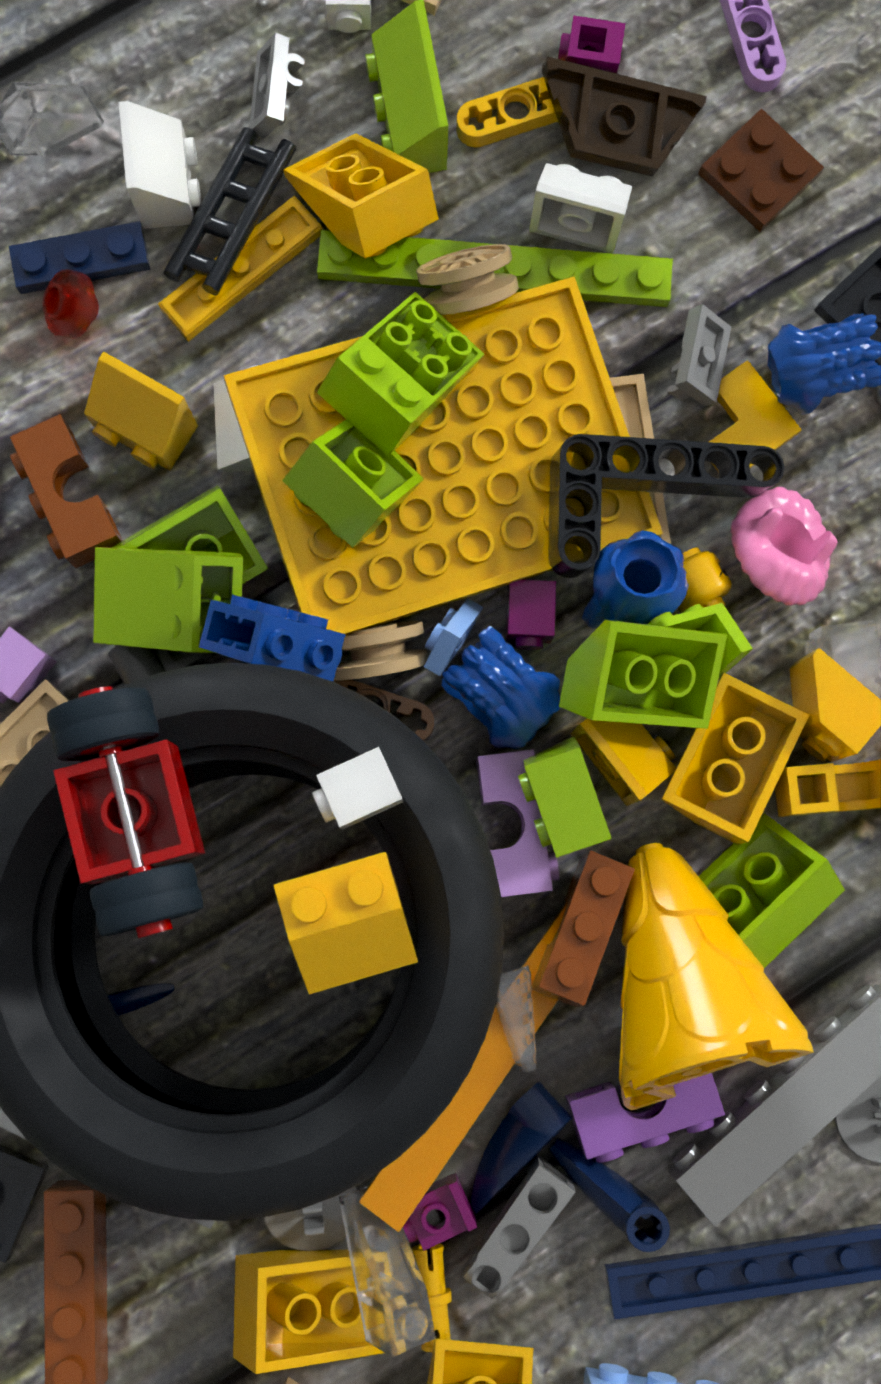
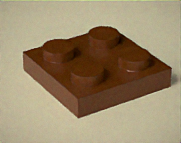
(760, 170)

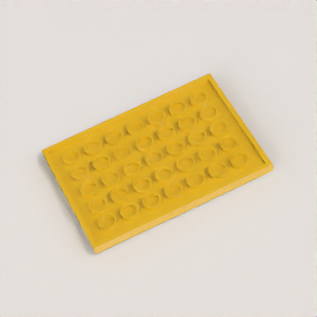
(481, 456)

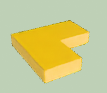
(755, 411)

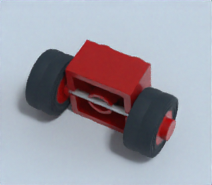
(126, 810)

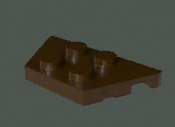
(618, 117)

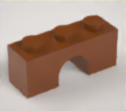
(49, 457)
(585, 929)

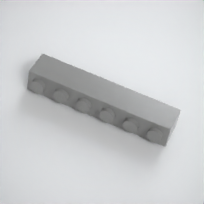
(784, 1111)

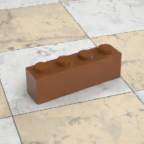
(75, 1284)

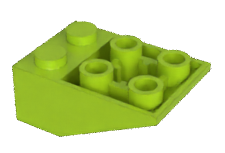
(399, 373)
(160, 595)

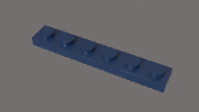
(744, 1271)

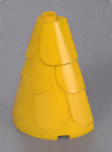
(691, 986)

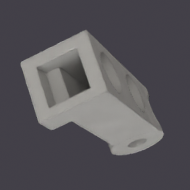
(518, 1227)

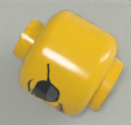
(705, 578)

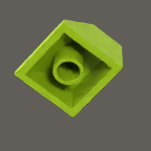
(351, 482)
(565, 799)

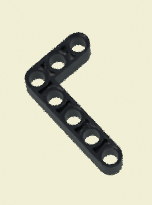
(645, 476)

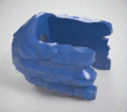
(824, 361)
(636, 581)
(503, 690)

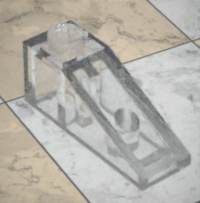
(386, 1280)

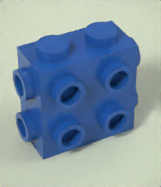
(272, 636)

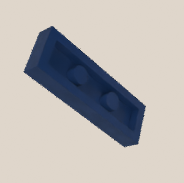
(94, 252)

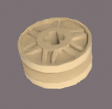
(468, 279)
(381, 651)

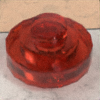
(70, 304)

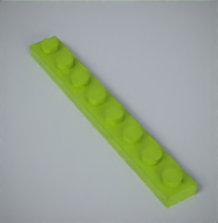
(598, 275)

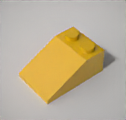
(365, 194)
(296, 1310)

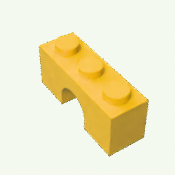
(828, 788)

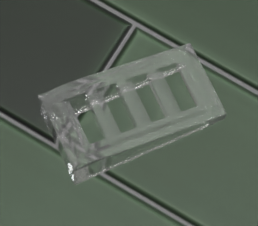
(517, 1017)

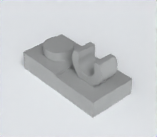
(271, 83)
(701, 357)

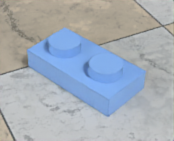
(450, 635)

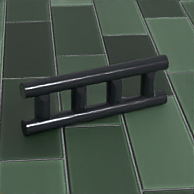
(235, 234)

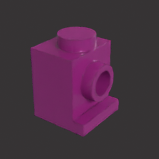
(593, 43)
(452, 1201)

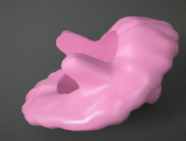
(783, 546)

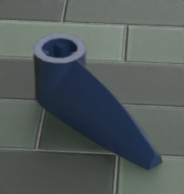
(518, 1139)
(614, 1197)

